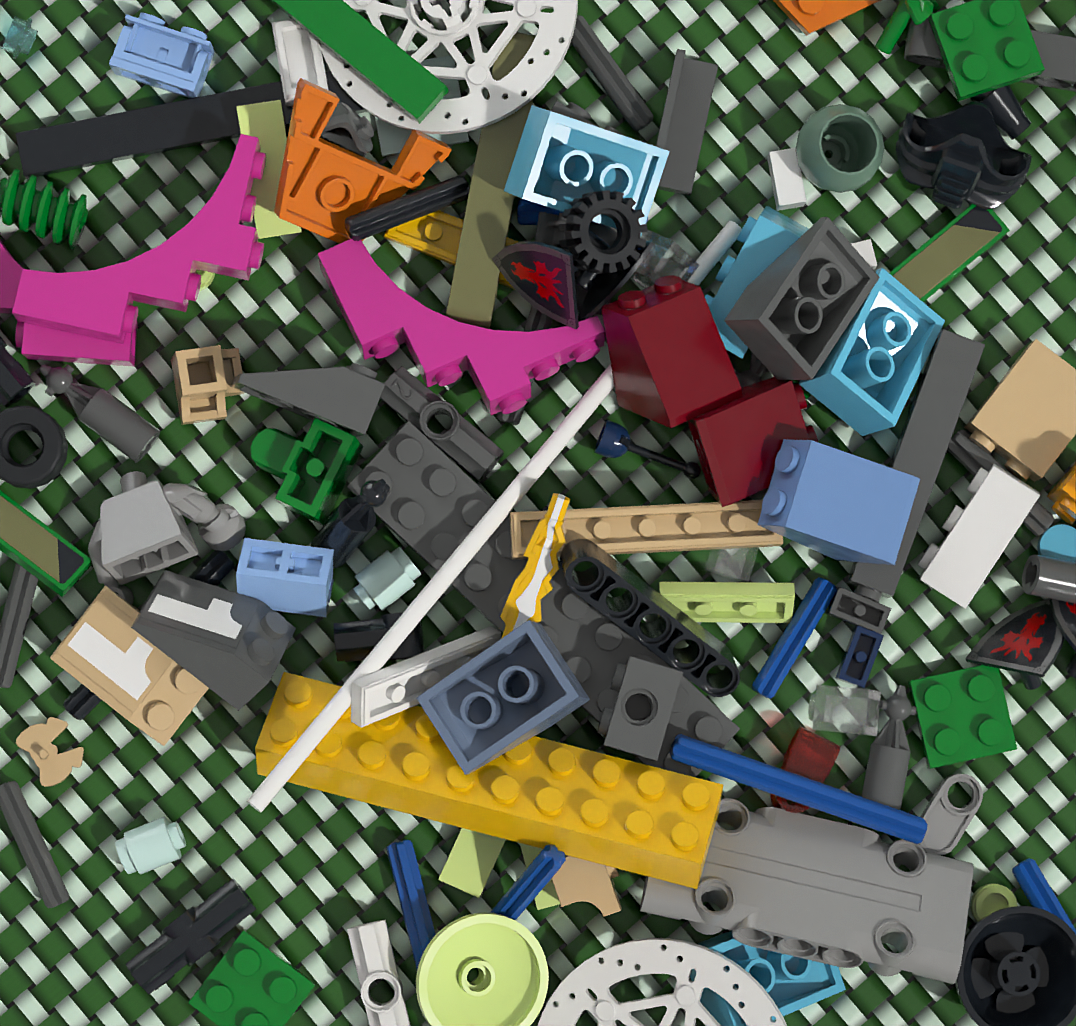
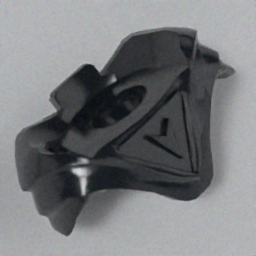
(961, 157)

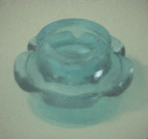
(19, 37)

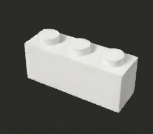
(977, 534)

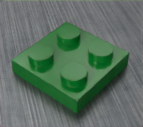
(985, 45)
(962, 715)
(251, 987)

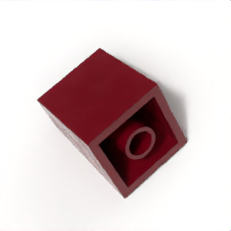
(668, 353)
(744, 436)

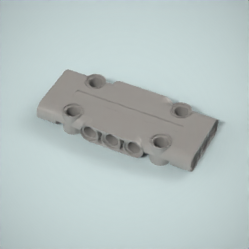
(825, 894)

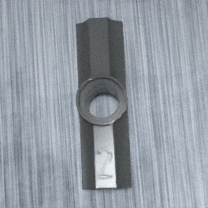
(461, 443)

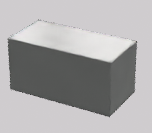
(858, 610)

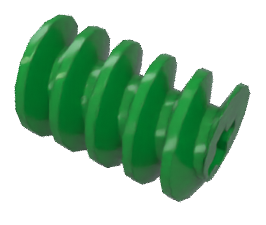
(42, 209)

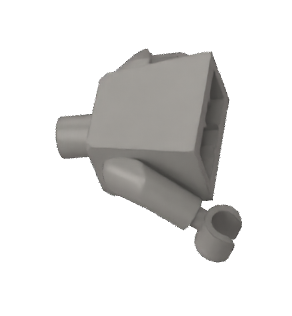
(147, 531)

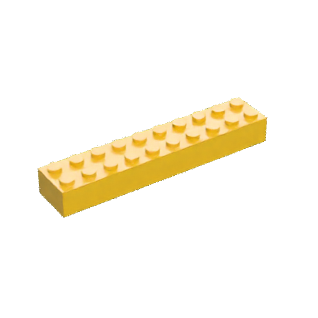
(530, 795)

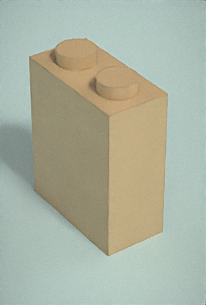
(1029, 413)

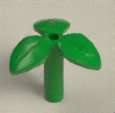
(916, 10)

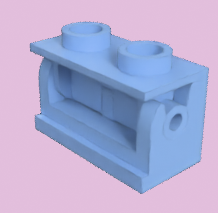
(162, 55)
(286, 576)

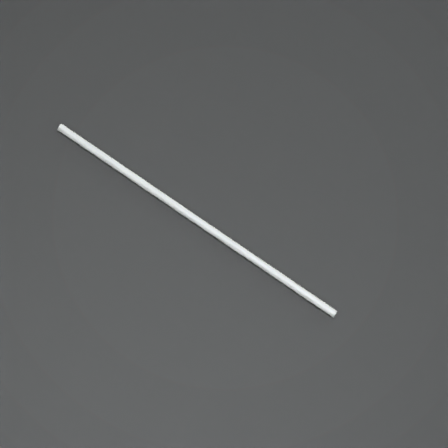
(463, 553)

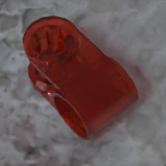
(808, 757)

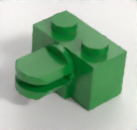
(311, 468)

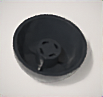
(1037, 986)

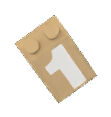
(128, 668)

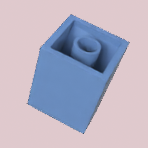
(838, 503)

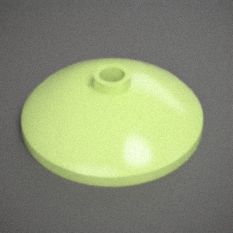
(509, 980)

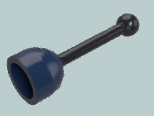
(616, 441)

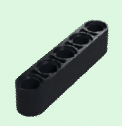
(640, 601)

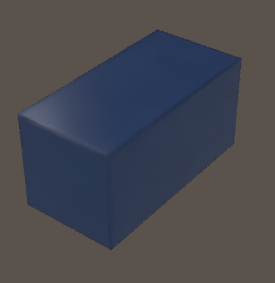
(859, 656)

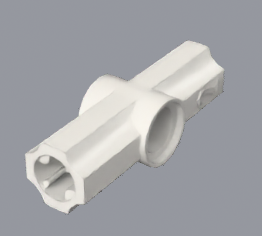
(374, 961)

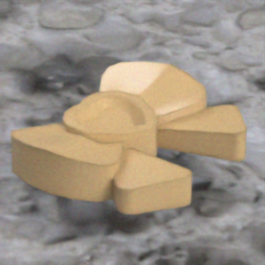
(53, 766)

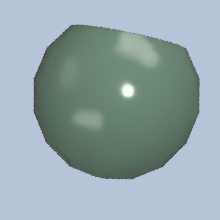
(853, 143)

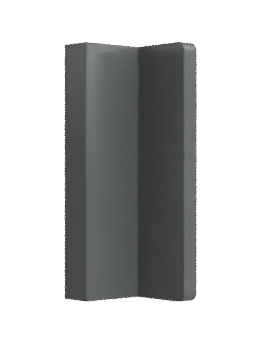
(685, 121)

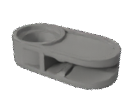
(944, 820)

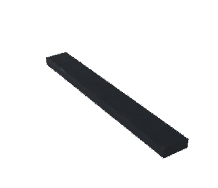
(149, 129)

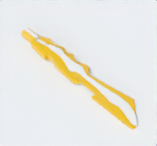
(542, 565)

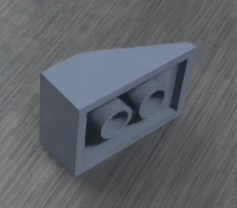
(503, 697)

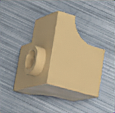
(204, 381)
(587, 882)

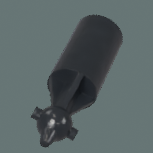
(351, 522)

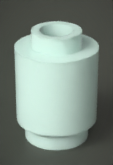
(386, 579)
(150, 846)

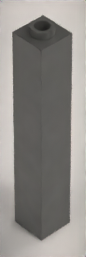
(924, 446)

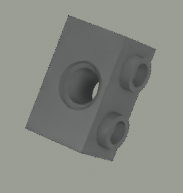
(660, 687)

